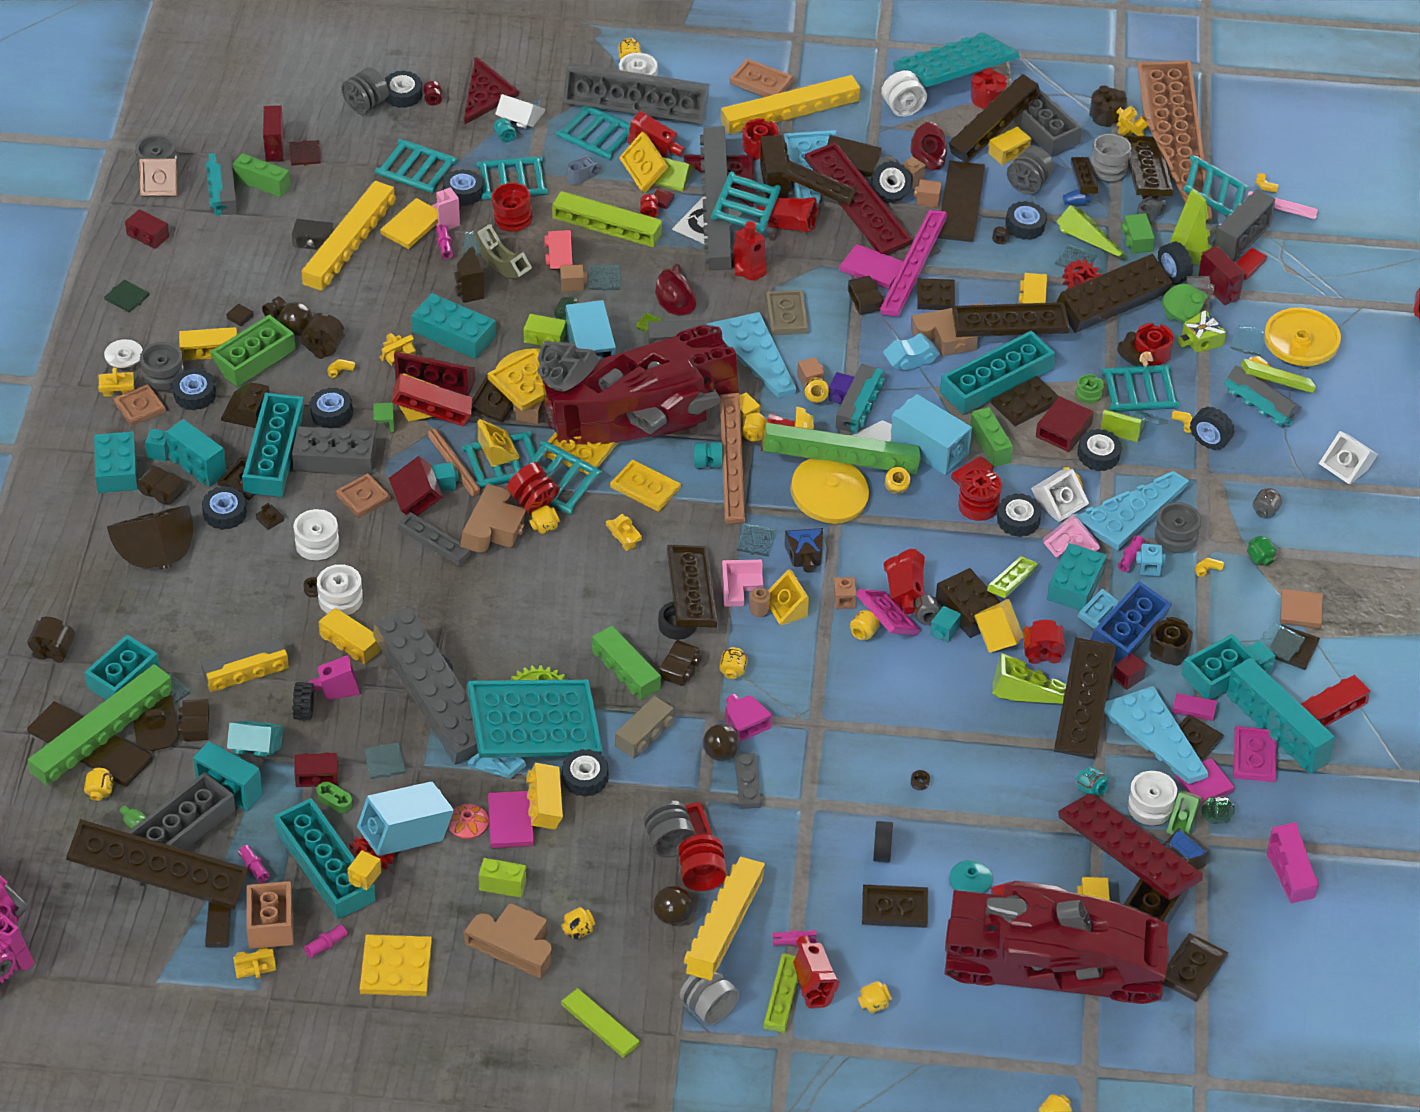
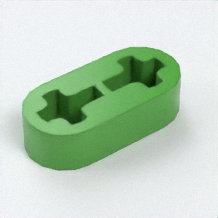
(336, 795)

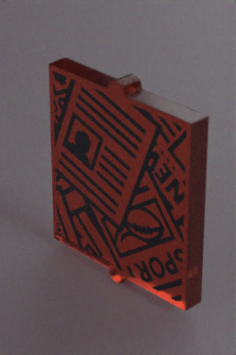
(304, 152)

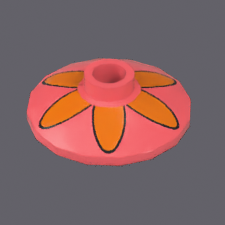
(468, 827)

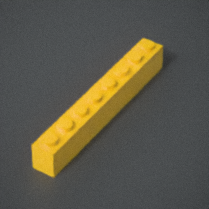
(792, 103)
(348, 236)
(724, 918)

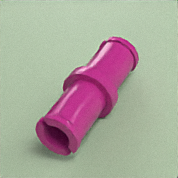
(444, 241)
(1130, 553)
(254, 864)
(790, 938)
(325, 941)

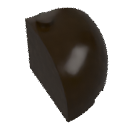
(154, 537)

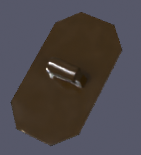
(157, 726)

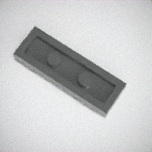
(747, 781)

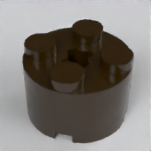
(1105, 105)
(322, 335)
(51, 639)
(1170, 641)

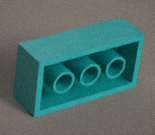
(453, 326)

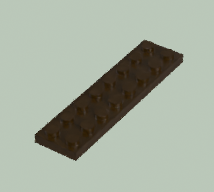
(157, 864)

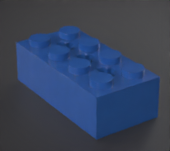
(1132, 620)

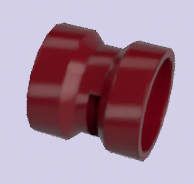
(432, 93)

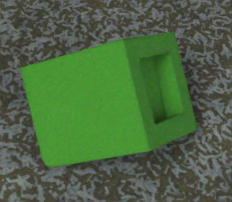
(384, 413)

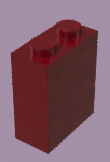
(273, 133)
(1223, 274)
(1064, 424)
(415, 487)

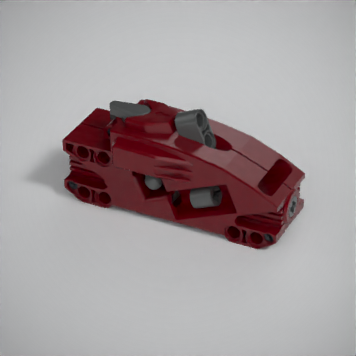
(646, 390)
(1056, 943)

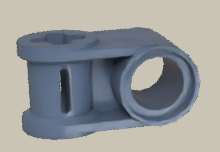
(581, 168)

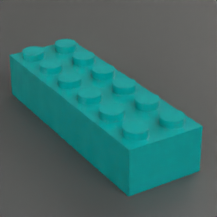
(996, 372)
(273, 445)
(1281, 714)
(322, 857)

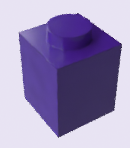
(839, 387)

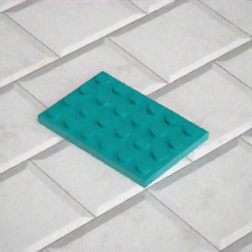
(957, 59)
(533, 717)

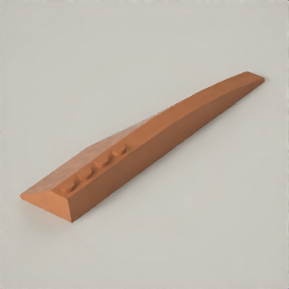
(1173, 118)

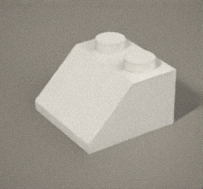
(519, 111)
(1347, 458)
(1060, 494)

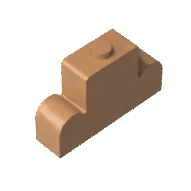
(940, 328)
(493, 521)
(512, 939)

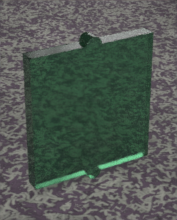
(126, 296)

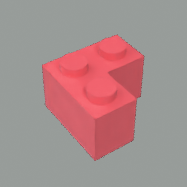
(559, 248)

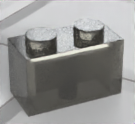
(310, 233)

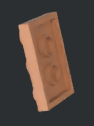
(760, 78)

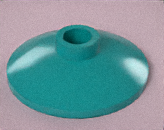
(962, 880)

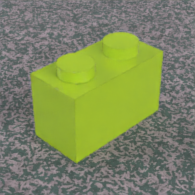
(543, 329)
(502, 877)

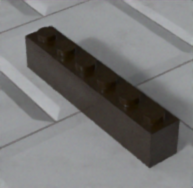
(994, 118)

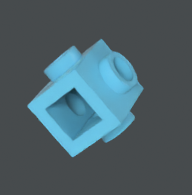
(1150, 559)

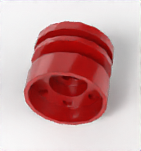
(512, 207)
(532, 487)
(979, 494)
(702, 862)

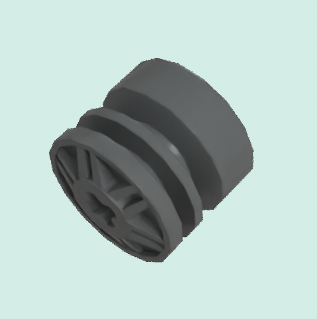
(364, 90)
(1030, 170)
(668, 827)

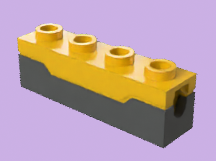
(244, 664)

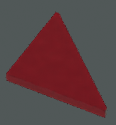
(485, 91)
(739, 164)

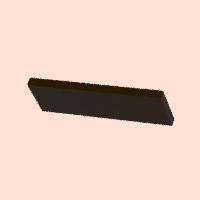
(1148, 167)
(961, 200)
(1010, 319)
(691, 586)
(1085, 698)
(117, 755)

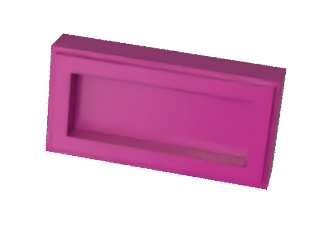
(1194, 706)

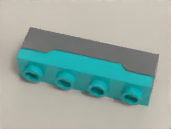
(222, 183)
(1262, 395)
(860, 398)

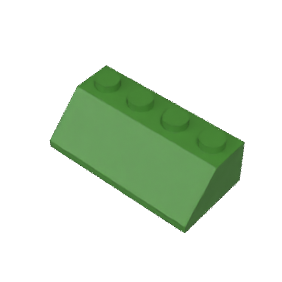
(253, 350)

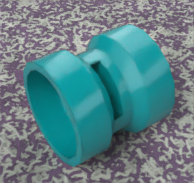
(504, 130)

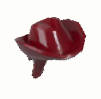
(929, 145)
(674, 292)

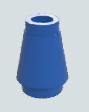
(1076, 198)

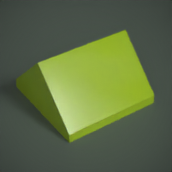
(676, 175)
(1122, 425)

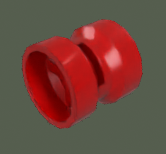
(649, 205)

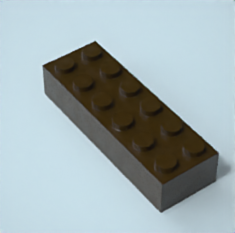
(1114, 292)

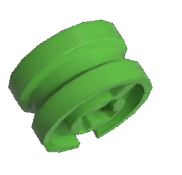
(1089, 388)

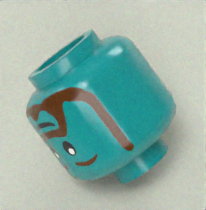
(1092, 781)

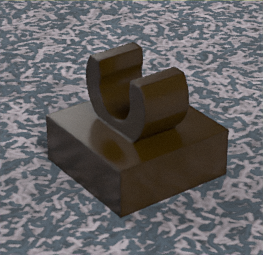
(269, 516)

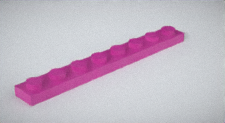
(913, 263)

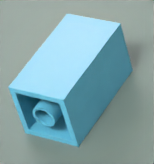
(589, 328)
(940, 436)
(405, 818)

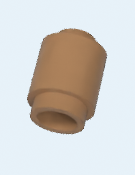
(759, 602)

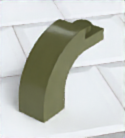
(498, 257)

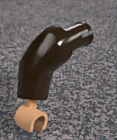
(1130, 354)

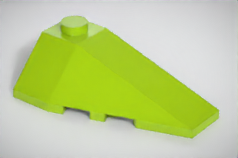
(1079, 224)
(1192, 228)
(1020, 683)

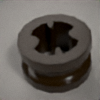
(1000, 231)
(309, 582)
(924, 777)

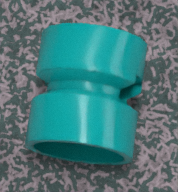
(708, 455)

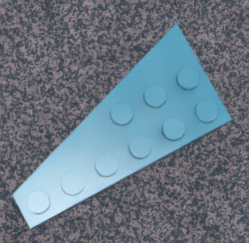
(797, 146)
(757, 351)
(1129, 512)
(1154, 728)

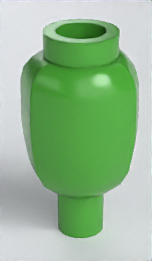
(131, 816)

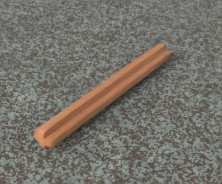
(450, 456)

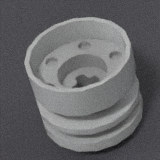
(1110, 157)
(709, 998)

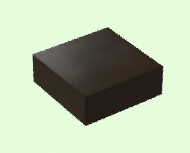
(239, 314)

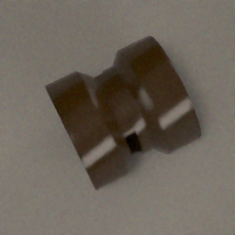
(274, 308)

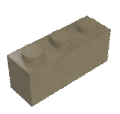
(644, 727)

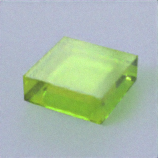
(642, 324)

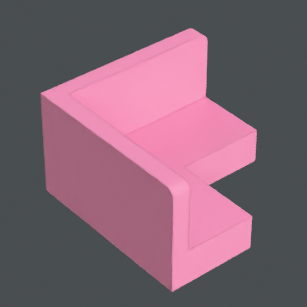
(447, 208)
(1071, 532)
(740, 577)

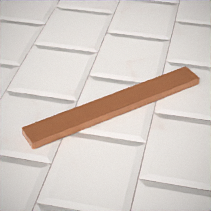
(732, 459)

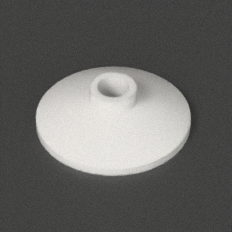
(123, 353)

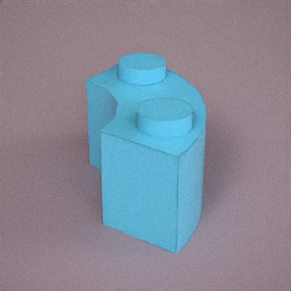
(911, 352)

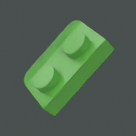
(1183, 302)

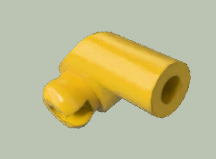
(339, 365)
(1202, 567)

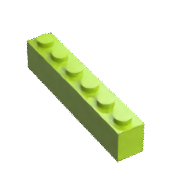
(607, 219)

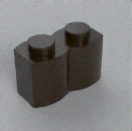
(865, 295)
(161, 485)
(680, 663)
(194, 720)

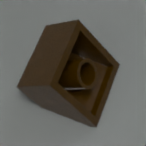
(469, 277)
(245, 405)

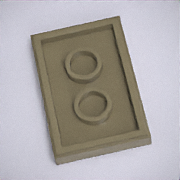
(786, 312)

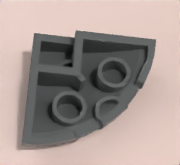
(565, 364)

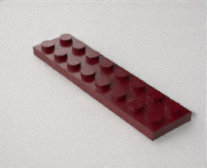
(866, 207)
(1130, 846)

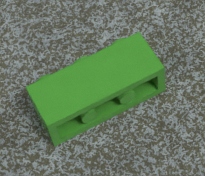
(261, 175)
(991, 437)

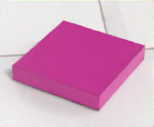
(1215, 785)

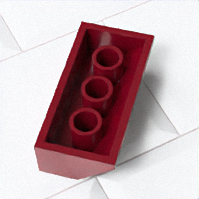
(441, 373)

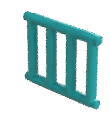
(594, 146)
(417, 150)
(518, 162)
(1226, 179)
(722, 202)
(1134, 404)
(577, 464)
(500, 477)

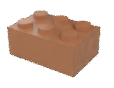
(270, 915)

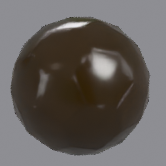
(295, 317)
(721, 742)
(672, 905)

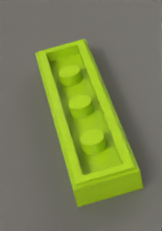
(1278, 376)
(1012, 577)
(782, 995)
(600, 1023)

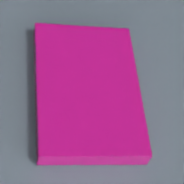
(868, 262)
(887, 612)
(1254, 754)
(510, 820)

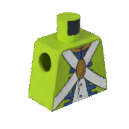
(1202, 333)

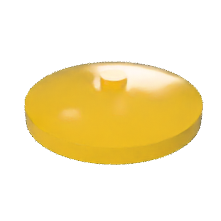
(1302, 336)
(829, 490)

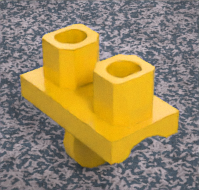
(1128, 124)
(396, 344)
(116, 382)
(624, 531)
(254, 963)

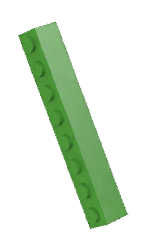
(840, 448)
(100, 725)

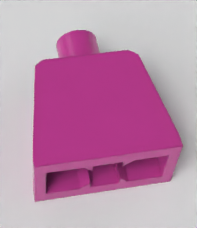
(337, 679)
(747, 716)

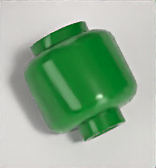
(1261, 551)

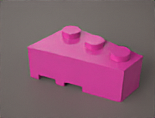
(1291, 863)

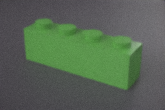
(626, 663)

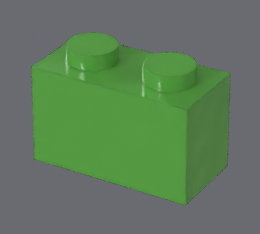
(1138, 233)

